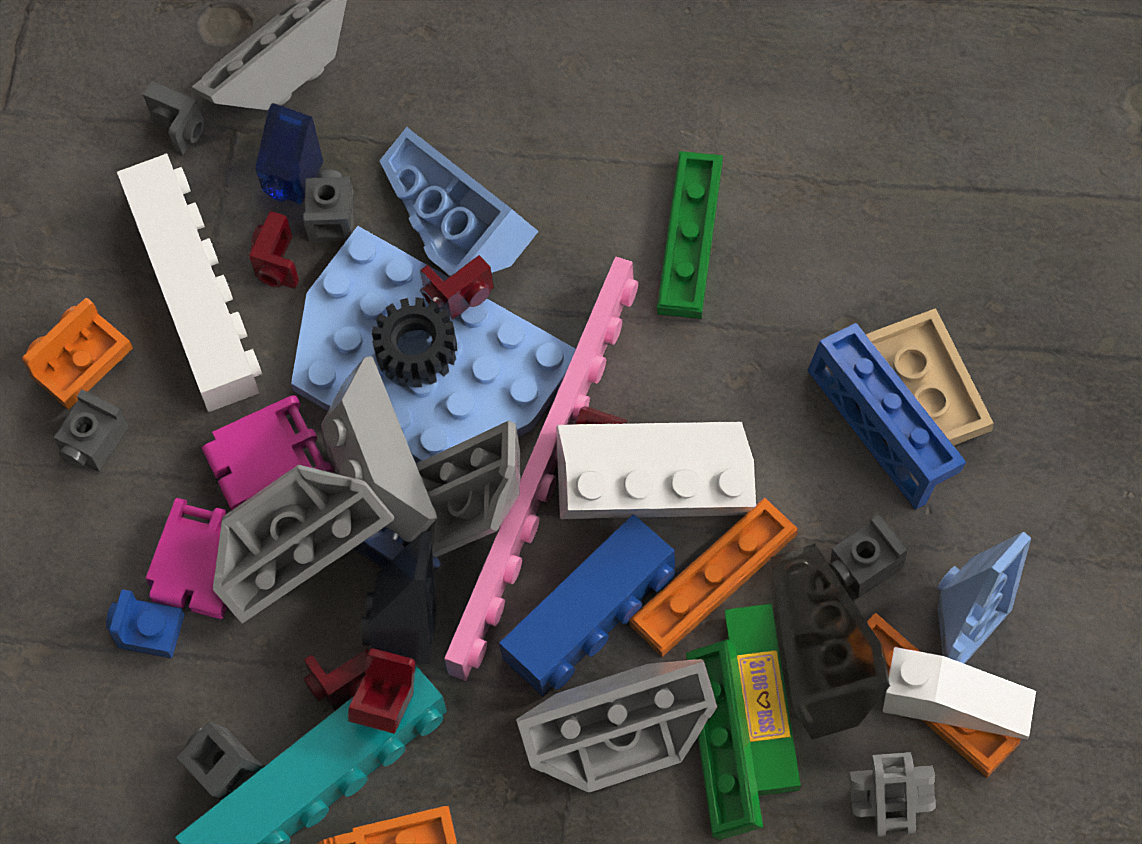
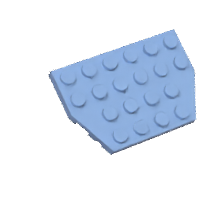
(500, 368)

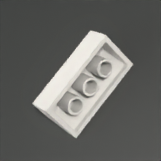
(654, 470)

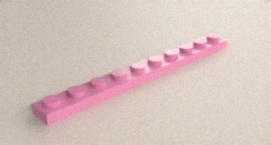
(538, 479)

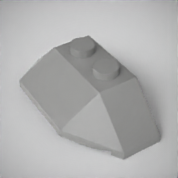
(276, 57)
(370, 446)
(472, 486)
(291, 535)
(619, 724)

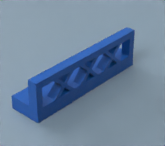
(887, 411)

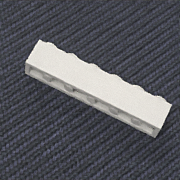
(188, 282)

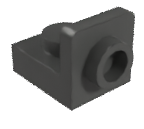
(175, 112)

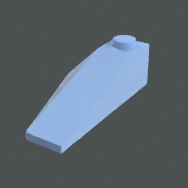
(452, 209)
(979, 596)

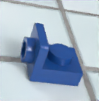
(144, 625)

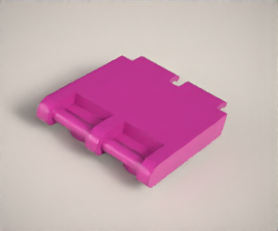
(261, 450)
(187, 561)

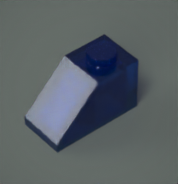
(287, 154)

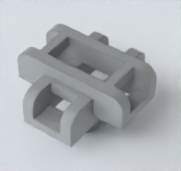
(887, 791)

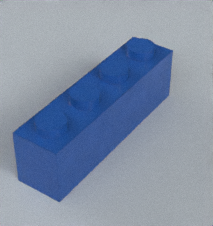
(588, 606)

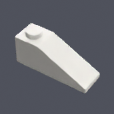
(956, 695)

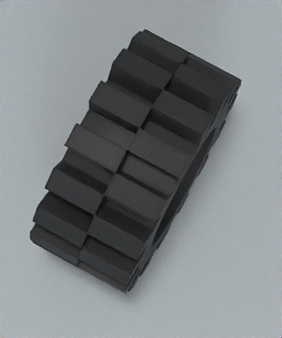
(410, 319)

